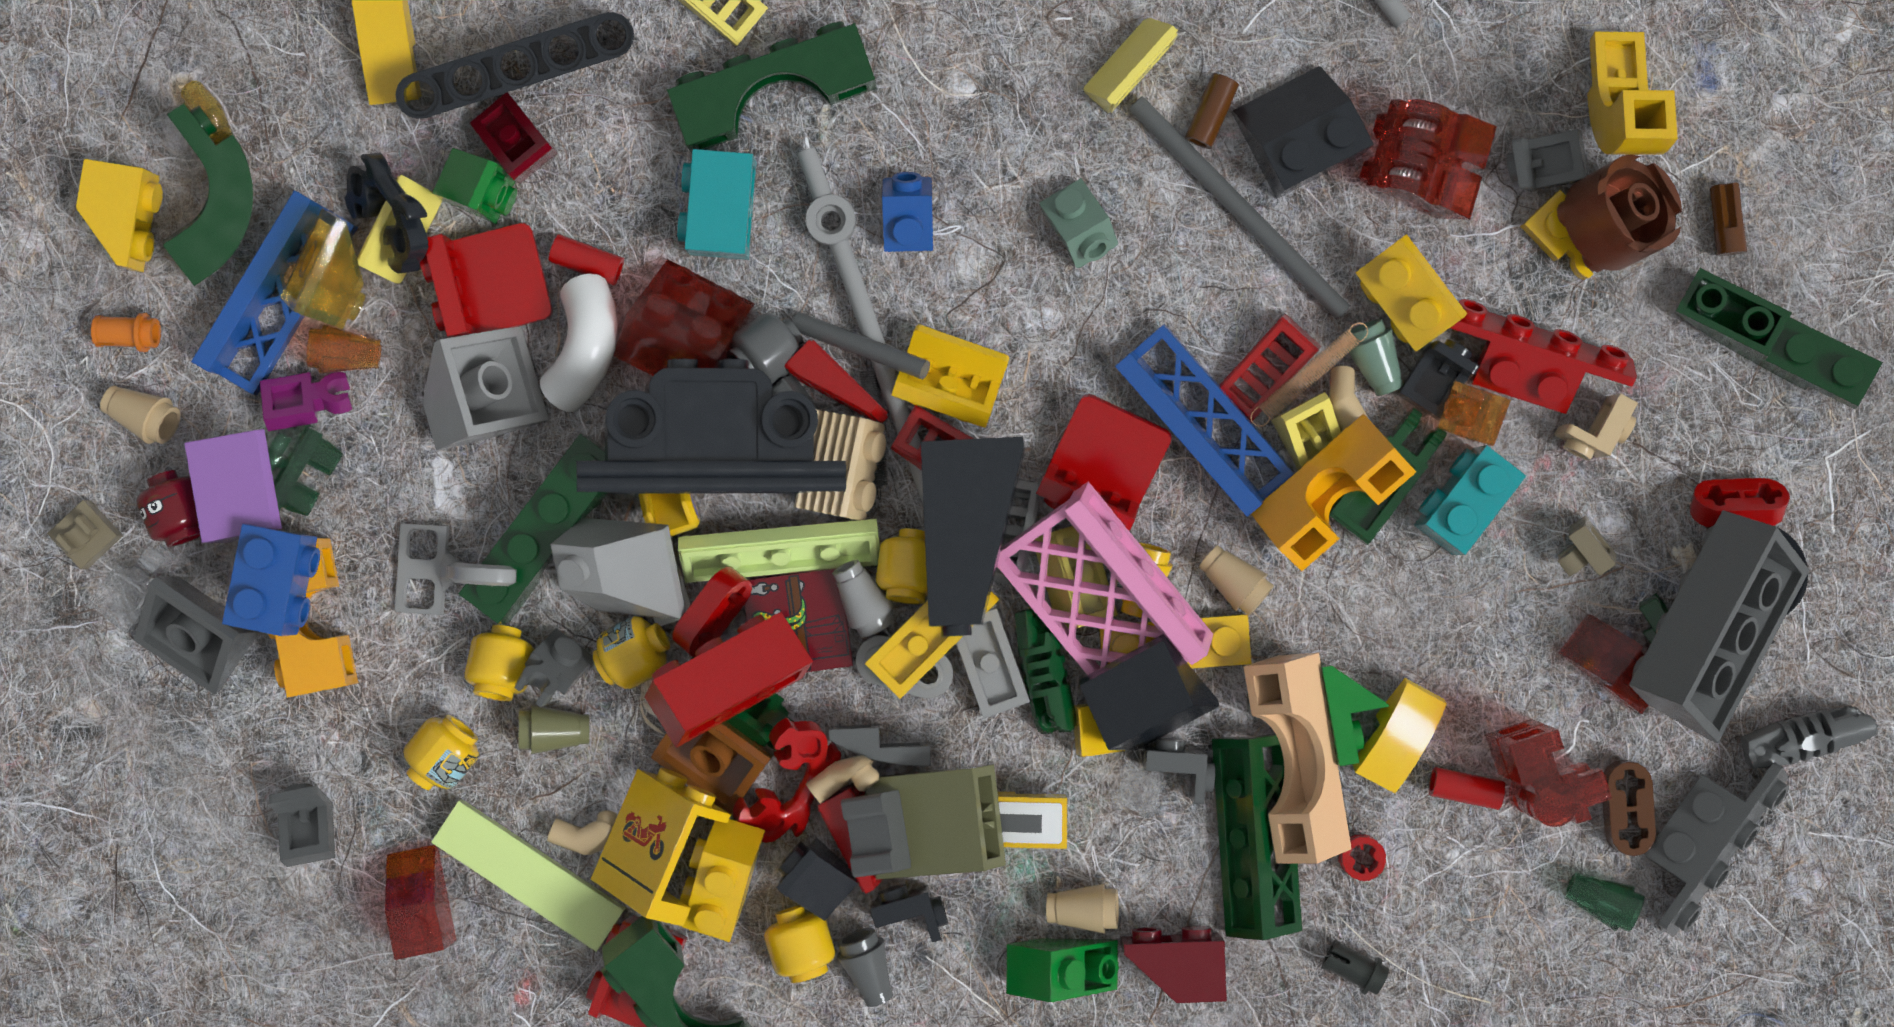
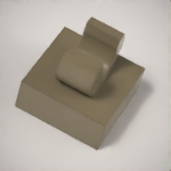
(85, 534)
(1586, 548)

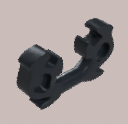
(366, 193)

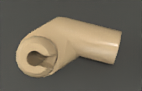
(841, 772)

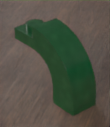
(223, 221)

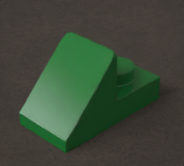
(1343, 698)

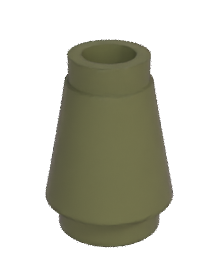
(551, 729)

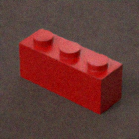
(726, 677)

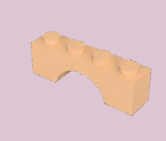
(1310, 813)

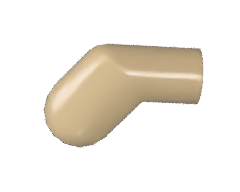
(1343, 397)
(585, 839)

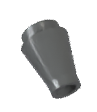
(866, 964)

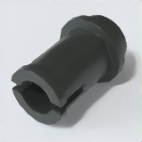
(1357, 968)

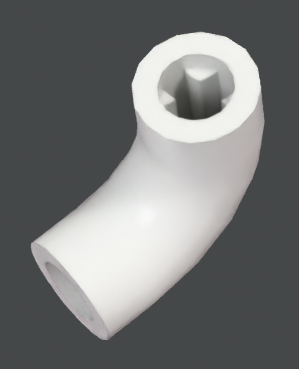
(587, 346)

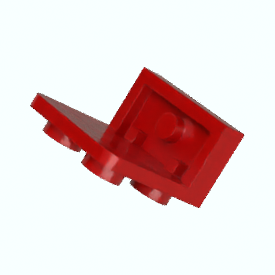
(486, 281)
(1111, 452)

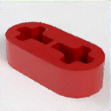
(1748, 497)
(712, 610)

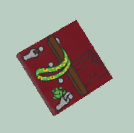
(812, 610)

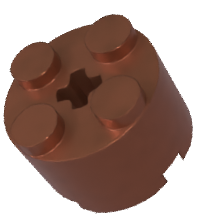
(1621, 213)

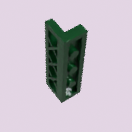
(1246, 840)

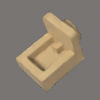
(1610, 426)

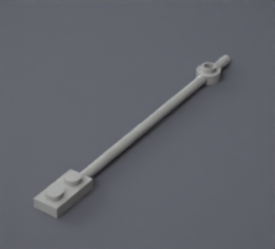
(986, 651)

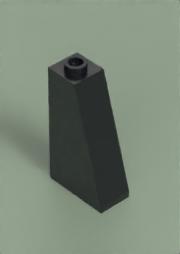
(965, 520)

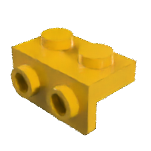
(1410, 293)
(960, 377)

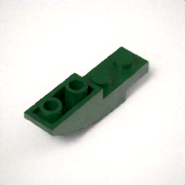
(1775, 340)

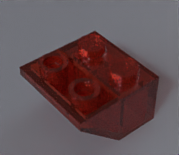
(681, 319)

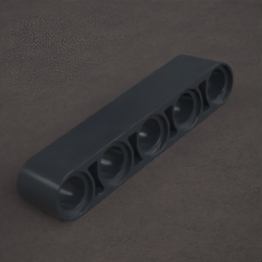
(497, 82)

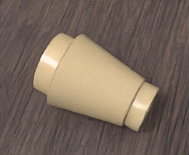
(143, 414)
(1236, 580)
(1085, 908)

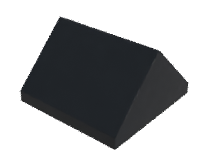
(1145, 695)

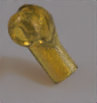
(196, 94)

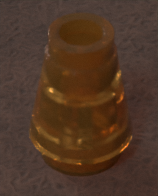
(341, 350)

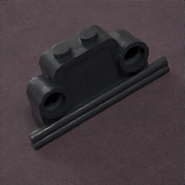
(710, 436)

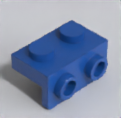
(271, 580)

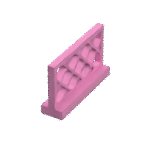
(1128, 564)

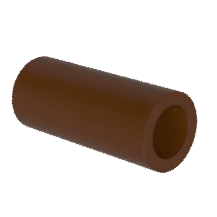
(1211, 111)

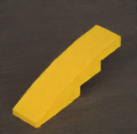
(385, 48)

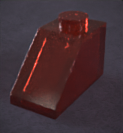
(417, 903)

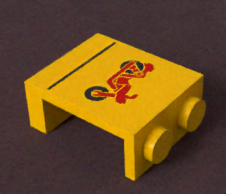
(650, 840)

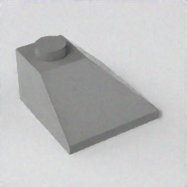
(481, 388)
(620, 567)

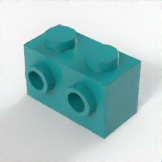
(718, 205)
(1469, 499)

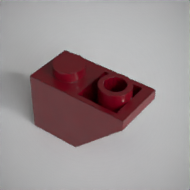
(1183, 965)

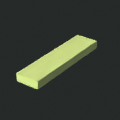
(780, 549)
(528, 875)

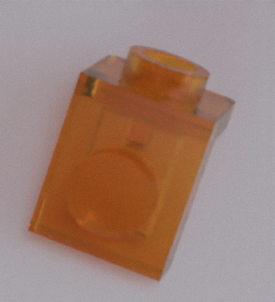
(1474, 413)

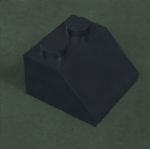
(1302, 130)

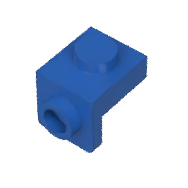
(907, 212)

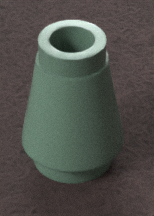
(1377, 357)

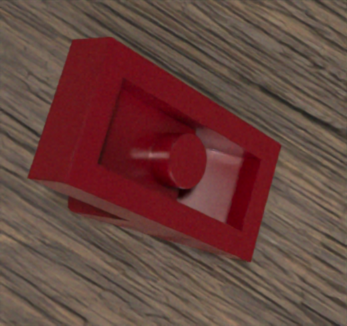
(513, 138)

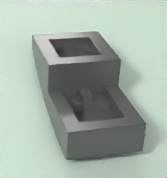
(867, 741)

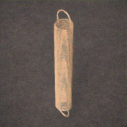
(1333, 351)

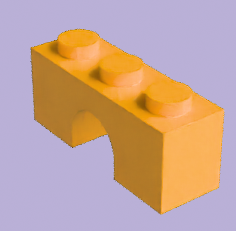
(1300, 508)
(311, 661)

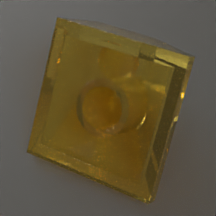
(326, 275)

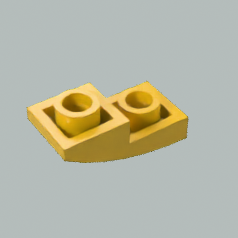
(1401, 736)

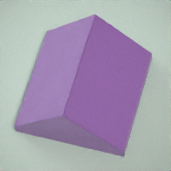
(232, 485)

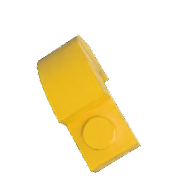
(1621, 107)

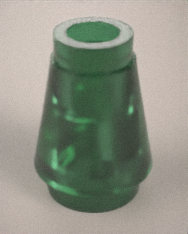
(1606, 900)

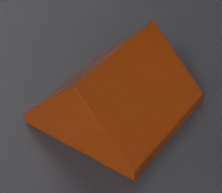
(717, 761)

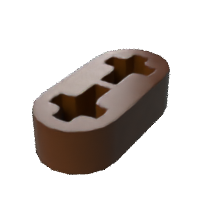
(1640, 808)

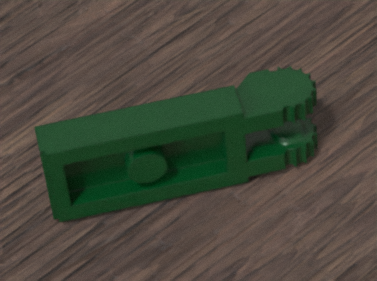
(1358, 512)

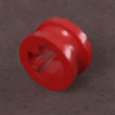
(1376, 852)

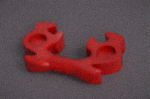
(803, 744)

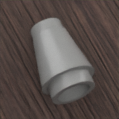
(862, 599)

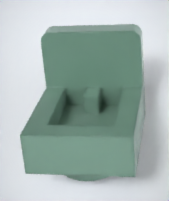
(1080, 223)

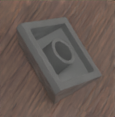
(189, 633)

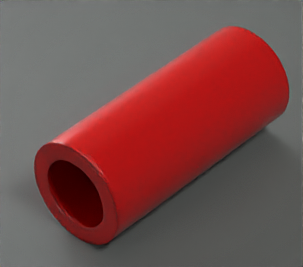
(585, 258)
(1467, 788)

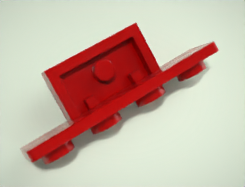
(1536, 362)

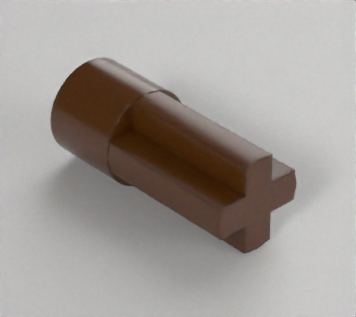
(1728, 219)

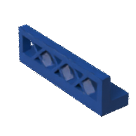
(254, 294)
(1191, 432)

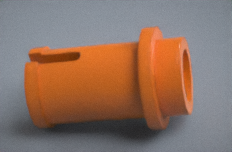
(136, 332)

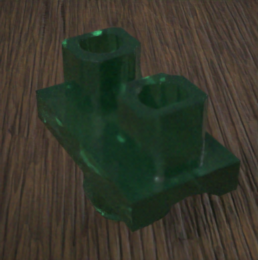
(310, 450)

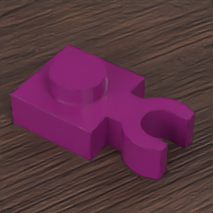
(296, 399)

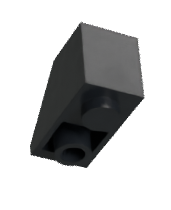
(815, 878)

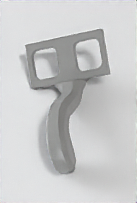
(442, 570)

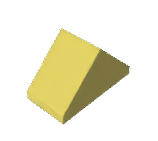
(1307, 428)

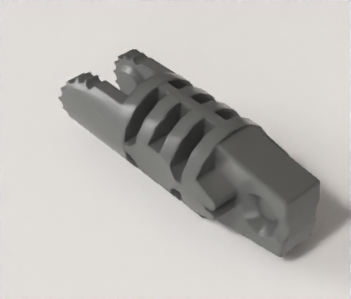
(1807, 736)

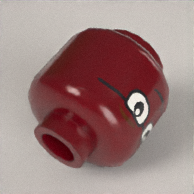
(169, 509)

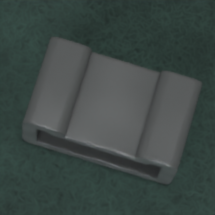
(876, 833)

